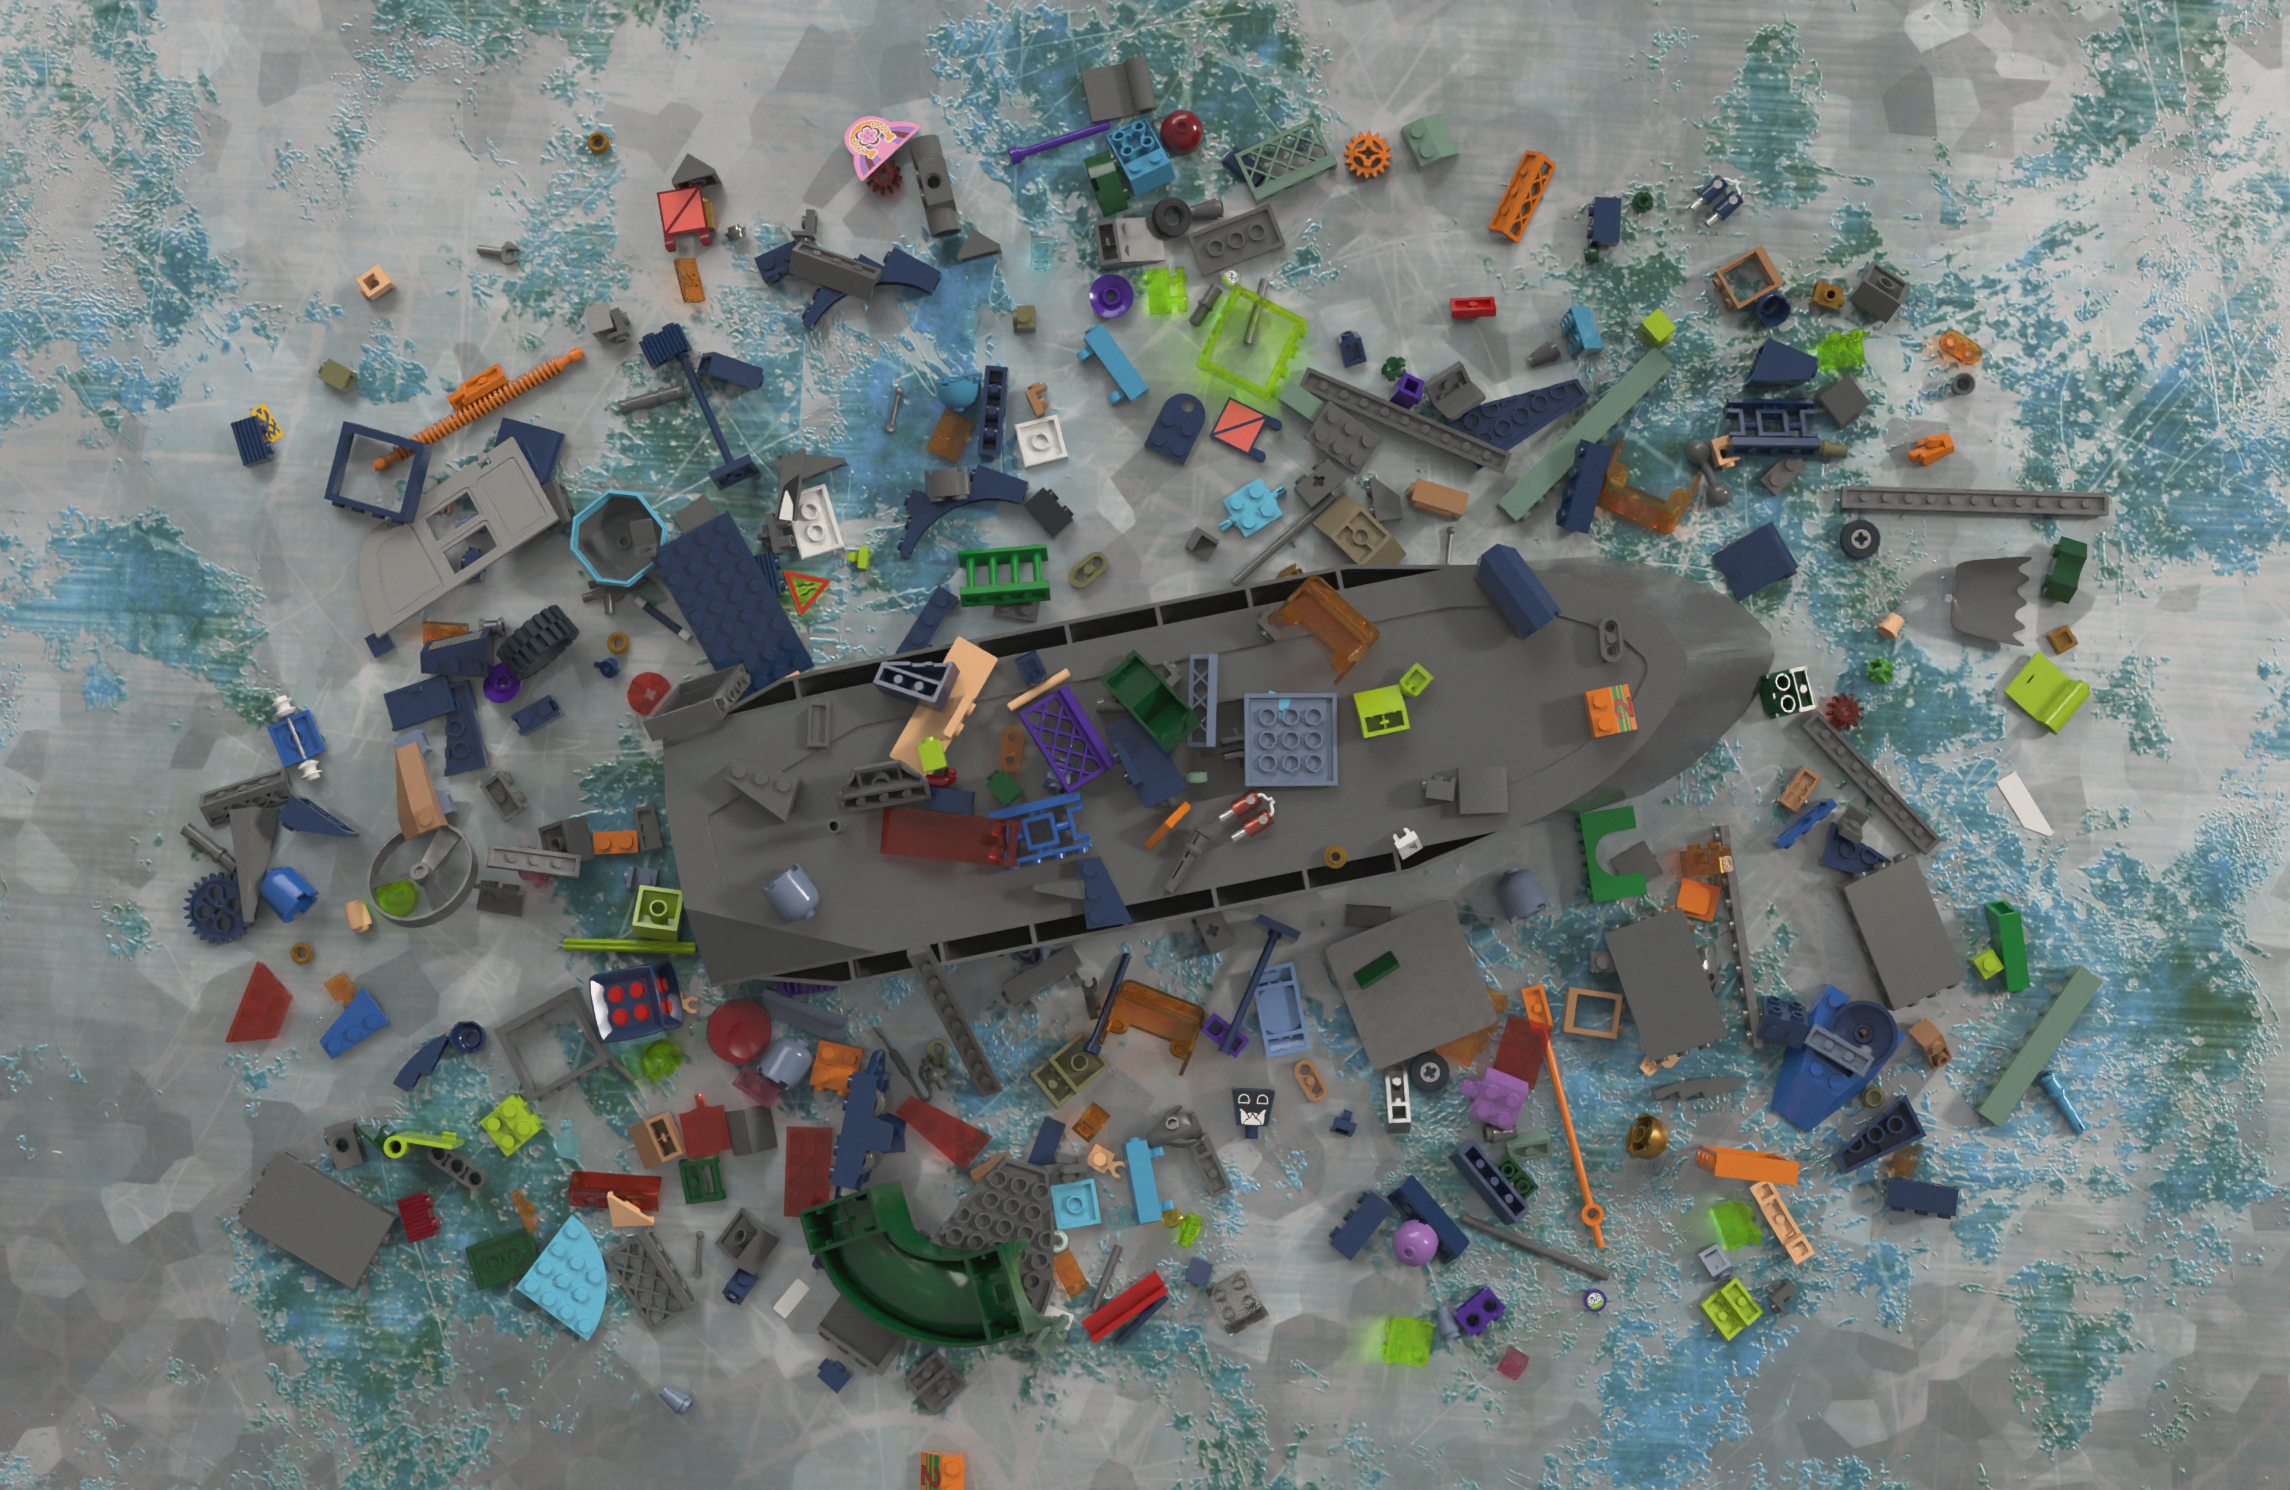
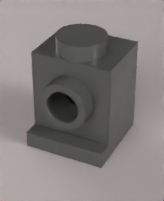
(1438, 788)

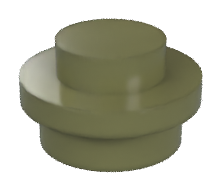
(1872, 1096)

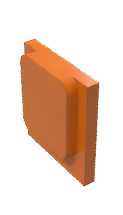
(1697, 899)

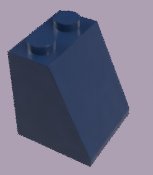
(1780, 366)

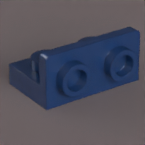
(775, 263)

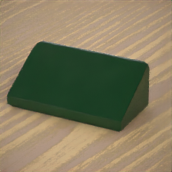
(1376, 970)

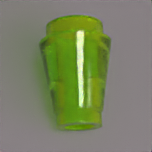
(1190, 1228)

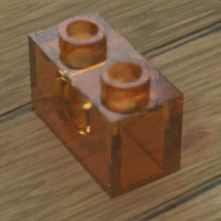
(1718, 859)

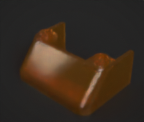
(1640, 506)
(1330, 620)
(1156, 1015)

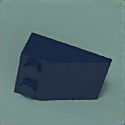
(307, 816)

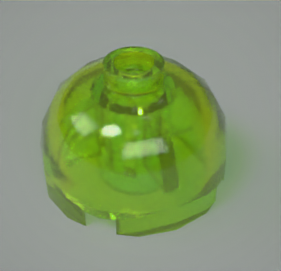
(398, 898)
(659, 1059)

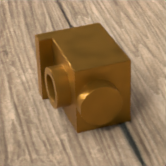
(1820, 299)

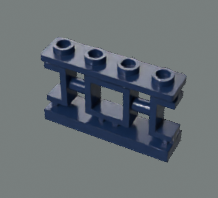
(1771, 443)

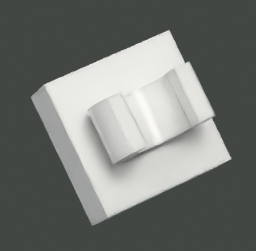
(1408, 844)

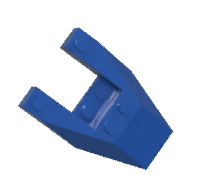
(1812, 1083)

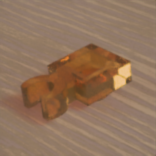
(340, 988)
(1903, 1163)

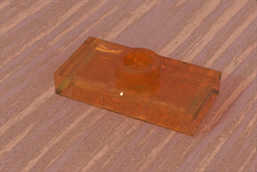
(689, 280)
(525, 1209)
(1070, 1273)

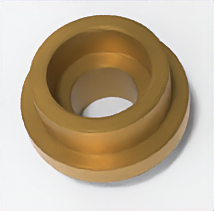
(593, 138)
(611, 642)
(1327, 856)
(294, 953)

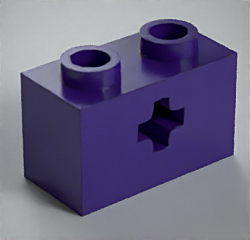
(1217, 1029)

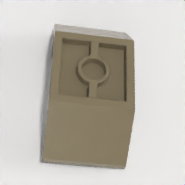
(1358, 533)

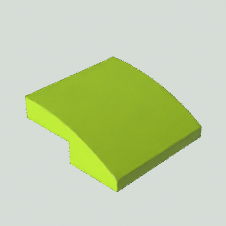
(1730, 1309)

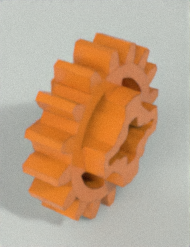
(1376, 155)

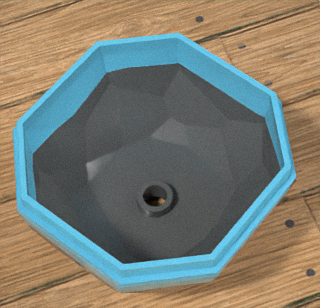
(599, 533)

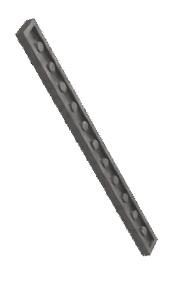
(1974, 500)

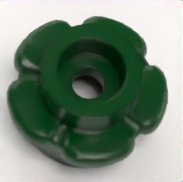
(1638, 206)
(1591, 254)

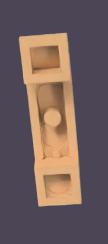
(1781, 1221)

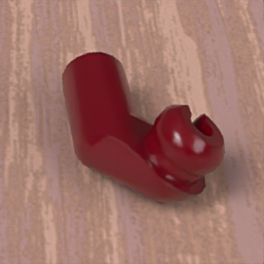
(942, 781)

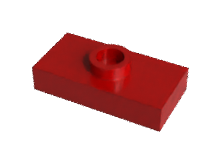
(1472, 307)

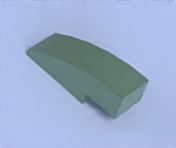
(1301, 402)

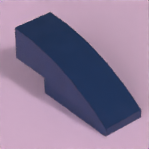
(421, 1063)

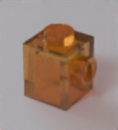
(1094, 1119)

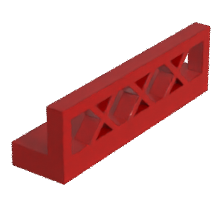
(1125, 1306)

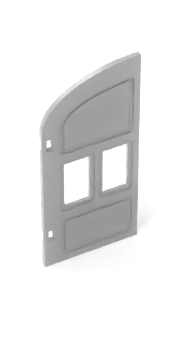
(407, 567)

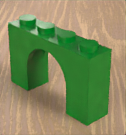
(1601, 884)

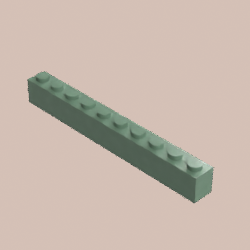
(1591, 427)

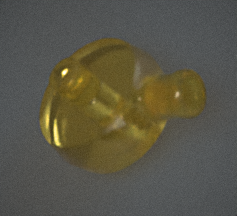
(1172, 1218)

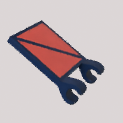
(1241, 426)

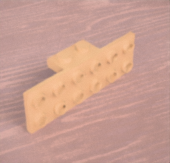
(974, 669)

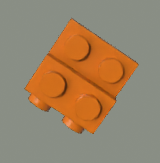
(834, 1065)

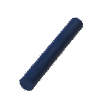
(1141, 1319)

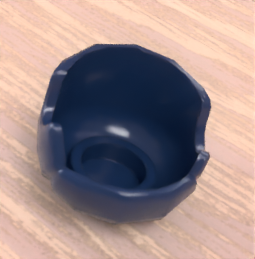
(1772, 309)
(467, 1037)

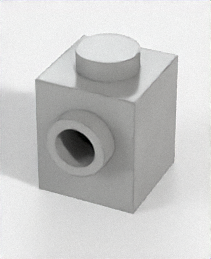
(600, 318)

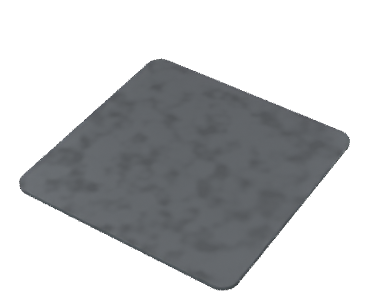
(1426, 1000)

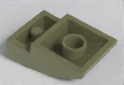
(1068, 1071)

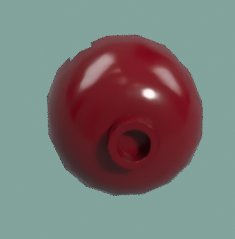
(1181, 132)

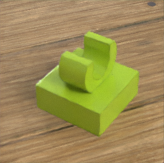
(861, 558)

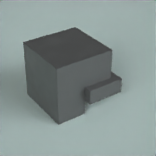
(1844, 399)

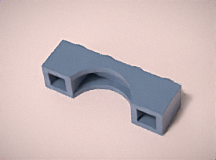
(421, 737)

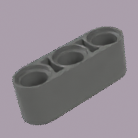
(463, 1176)

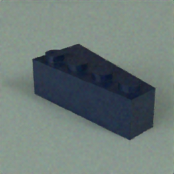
(1882, 1135)

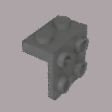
(1453, 392)

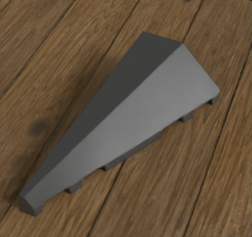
(252, 840)

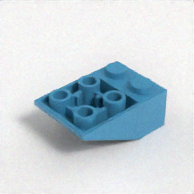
(1141, 157)
(1581, 332)

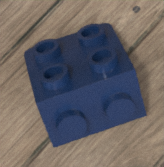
(1783, 1022)

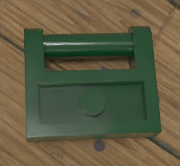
(695, 1182)

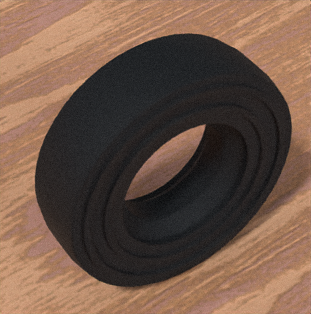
(1159, 220)

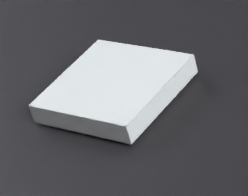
(1041, 441)

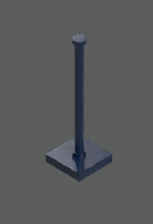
(733, 470)
(1275, 932)

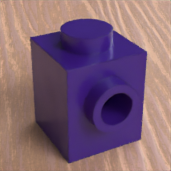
(1407, 391)

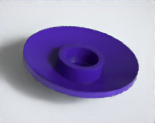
(1109, 285)
(501, 684)

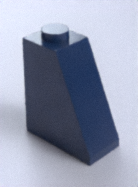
(730, 371)

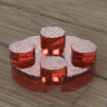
(638, 689)

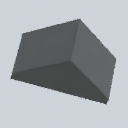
(977, 247)

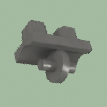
(774, 535)

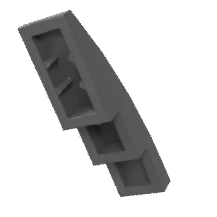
(1705, 1086)

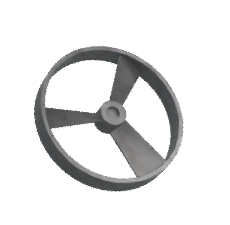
(424, 876)

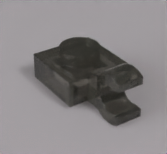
(1092, 1003)

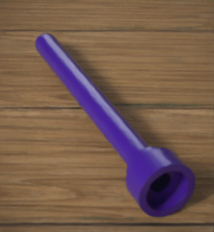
(1018, 154)

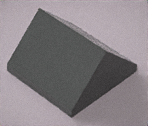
(694, 173)
(751, 1130)

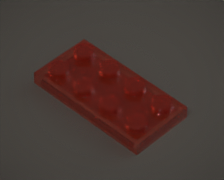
(807, 1168)

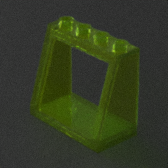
(1280, 369)

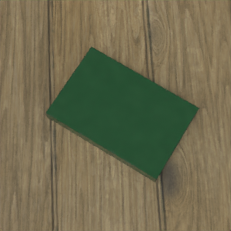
(502, 1257)

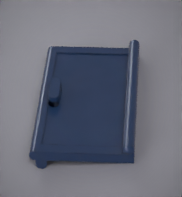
(412, 707)

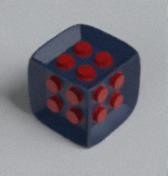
(636, 1001)

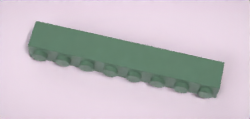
(2037, 1045)

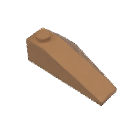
(416, 797)

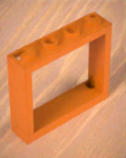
(1747, 1165)

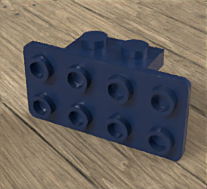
(1145, 762)

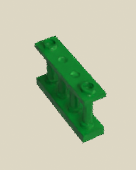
(1004, 593)

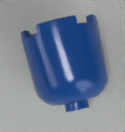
(287, 892)

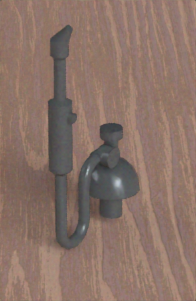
(934, 1074)

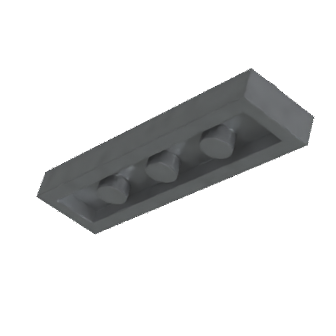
(533, 861)

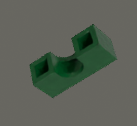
(1004, 787)

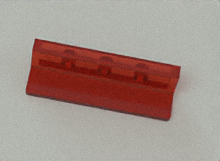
(592, 1188)

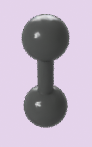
(1699, 452)

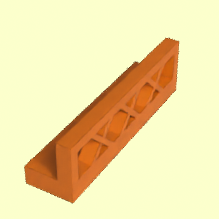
(1520, 192)

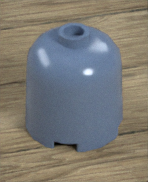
(792, 894)
(1521, 894)
(787, 1063)

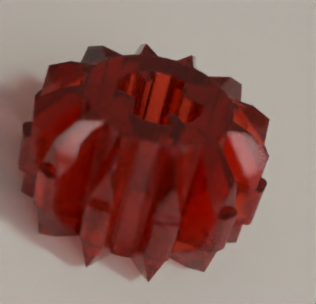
(893, 177)
(1852, 708)

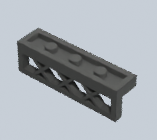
(243, 793)

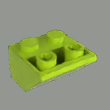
(1381, 711)

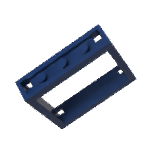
(415, 481)

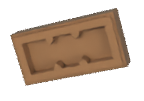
(1799, 789)

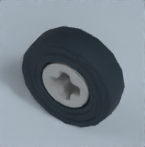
(1854, 549)
(1418, 1068)

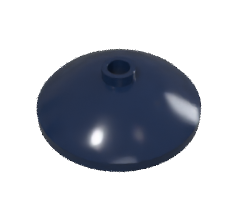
(1876, 1020)

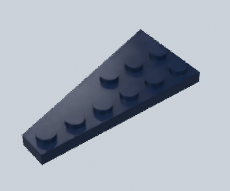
(1518, 417)

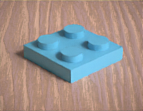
(1075, 1204)

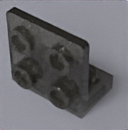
(500, 899)
(1237, 1303)

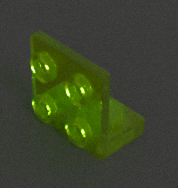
(1842, 350)
(1736, 1224)

